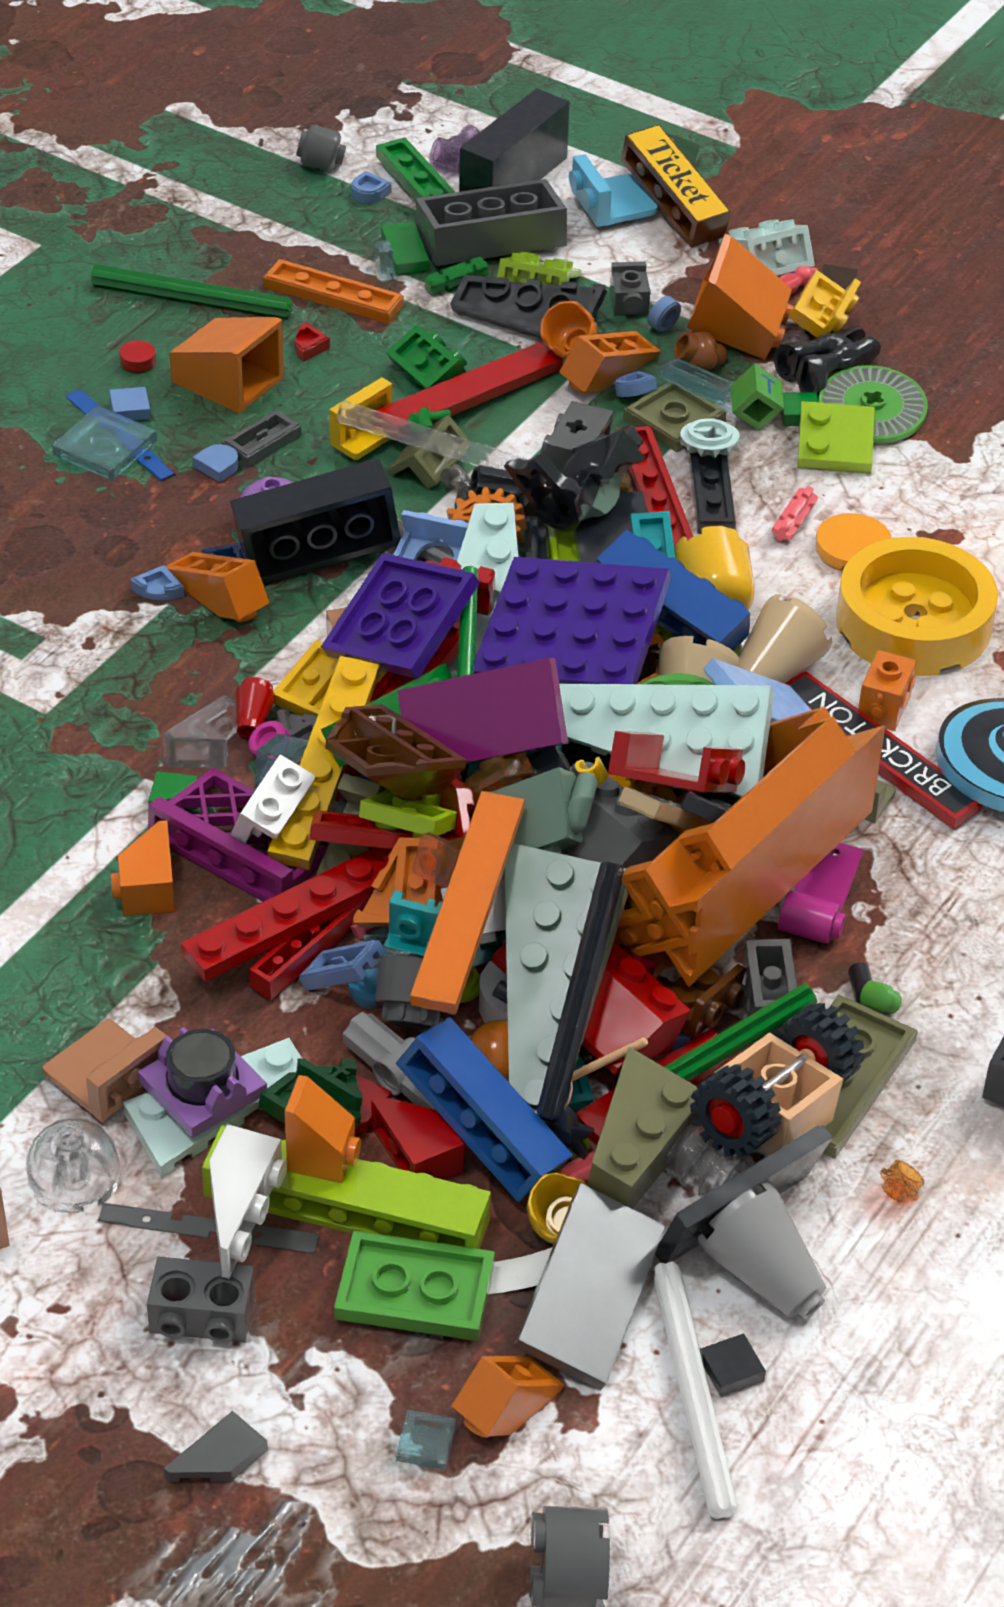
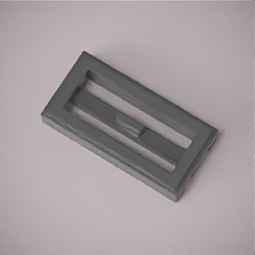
(264, 441)

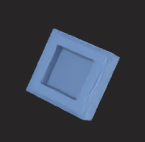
(130, 403)

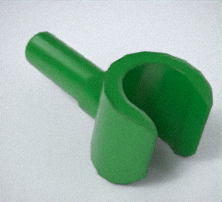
(426, 417)

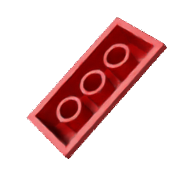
(627, 1009)

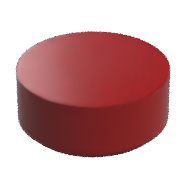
(137, 356)

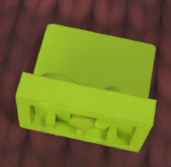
(527, 266)

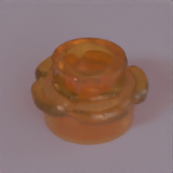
(901, 1181)

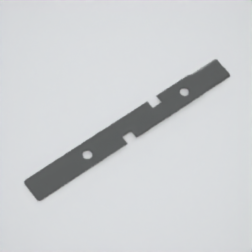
(203, 1226)

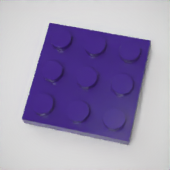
(401, 614)

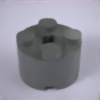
(571, 1557)

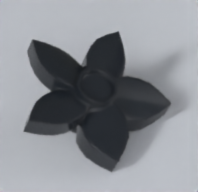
(571, 1132)

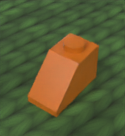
(145, 874)
(319, 1133)
(504, 1394)

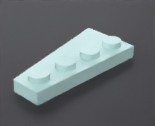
(168, 1142)

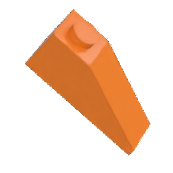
(603, 358)
(222, 584)

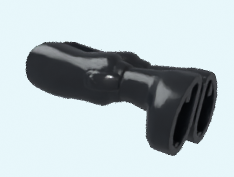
(826, 353)

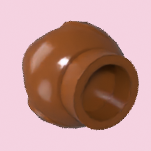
(700, 350)

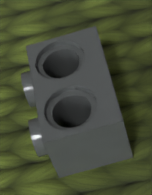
(201, 1298)

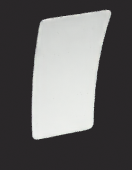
(518, 1272)

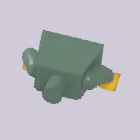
(556, 805)

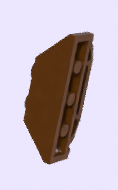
(393, 752)

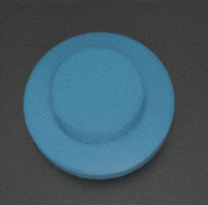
(364, 990)

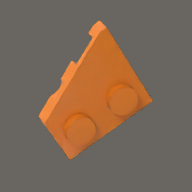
(399, 877)

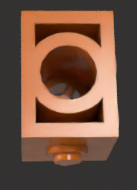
(887, 688)

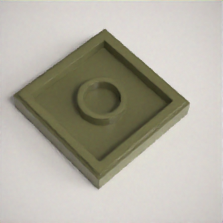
(669, 411)

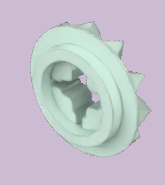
(709, 437)

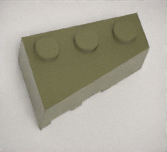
(640, 1128)

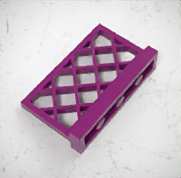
(218, 851)

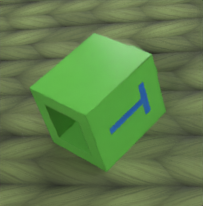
(757, 397)

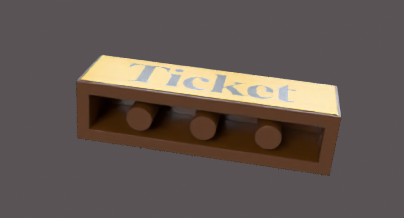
(675, 185)

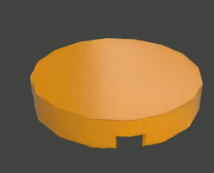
(845, 535)

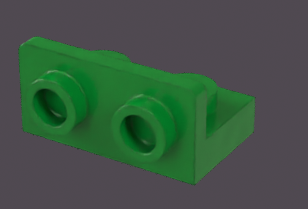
(426, 358)

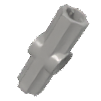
(381, 1050)

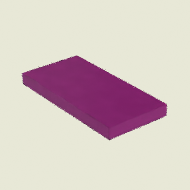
(491, 710)

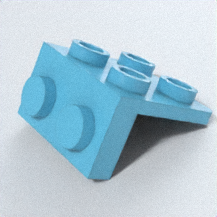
(610, 198)

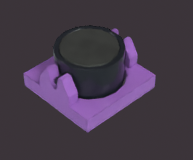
(202, 1078)

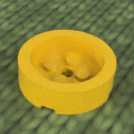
(925, 576)

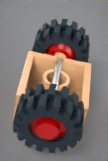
(779, 1084)

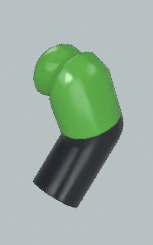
(871, 993)

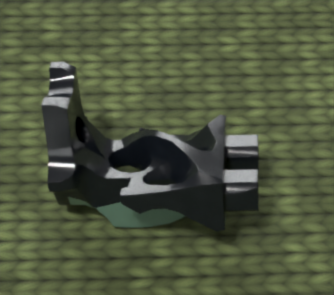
(585, 485)

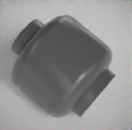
(320, 148)

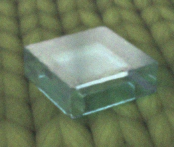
(426, 1439)

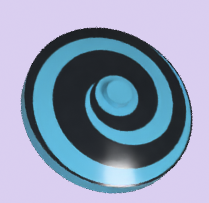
(973, 751)

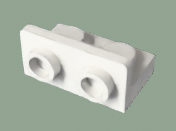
(273, 800)

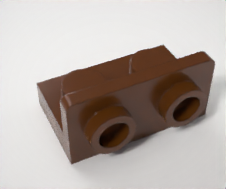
(709, 998)

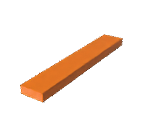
(467, 903)

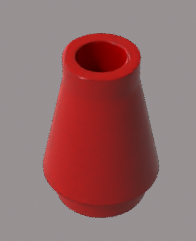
(253, 704)

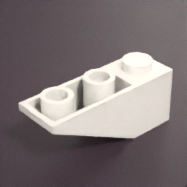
(242, 1177)

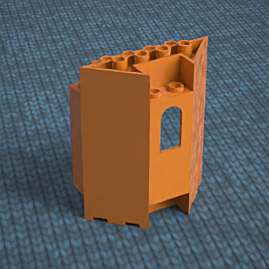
(732, 872)

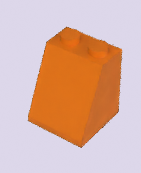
(741, 301)
(231, 360)

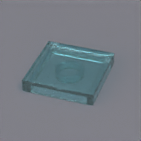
(104, 442)

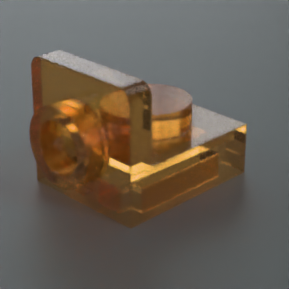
(500, 772)
(437, 858)

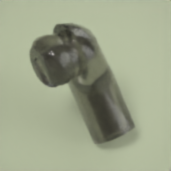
(457, 477)

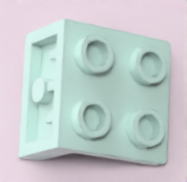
(777, 244)

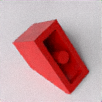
(417, 1138)

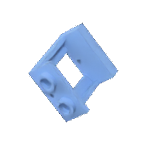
(427, 531)

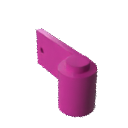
(819, 897)

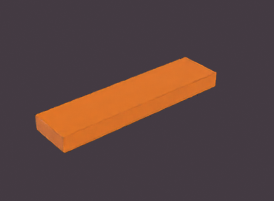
(333, 291)

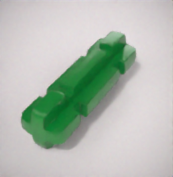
(453, 275)

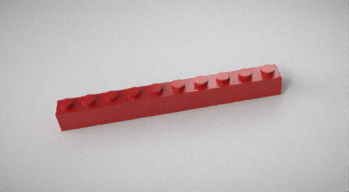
(293, 956)

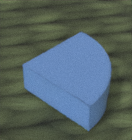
(158, 585)

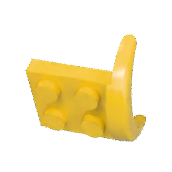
(308, 682)

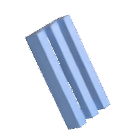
(341, 965)

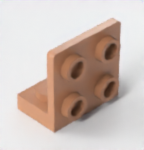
(104, 1067)

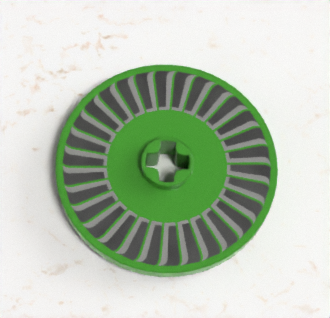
(896, 398)

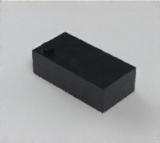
(518, 144)
(317, 521)

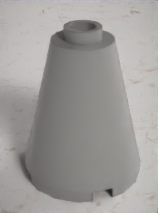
(765, 1251)

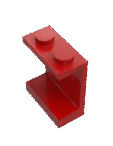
(639, 755)

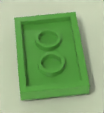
(414, 1285)

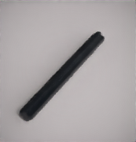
(580, 992)

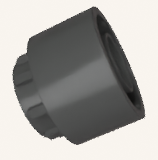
(393, 992)

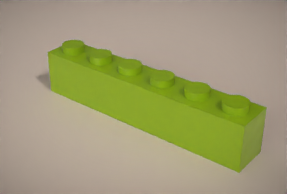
(380, 1202)

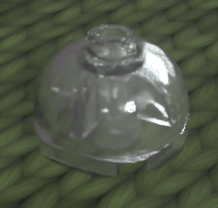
(72, 1165)

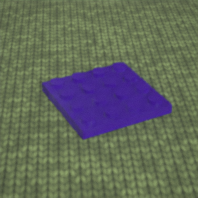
(581, 614)

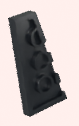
(520, 304)

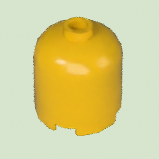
(722, 560)

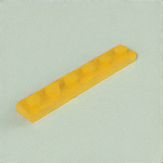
(349, 687)

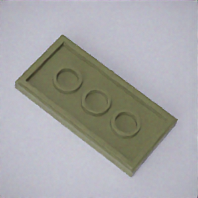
(884, 1049)

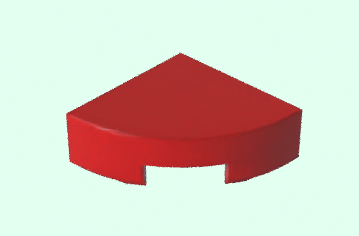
(310, 342)

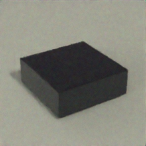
(732, 1364)

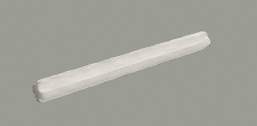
(694, 1391)

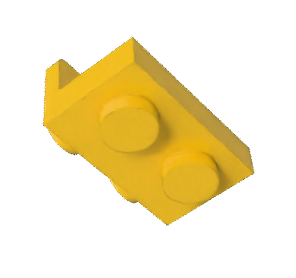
(824, 305)
(355, 441)

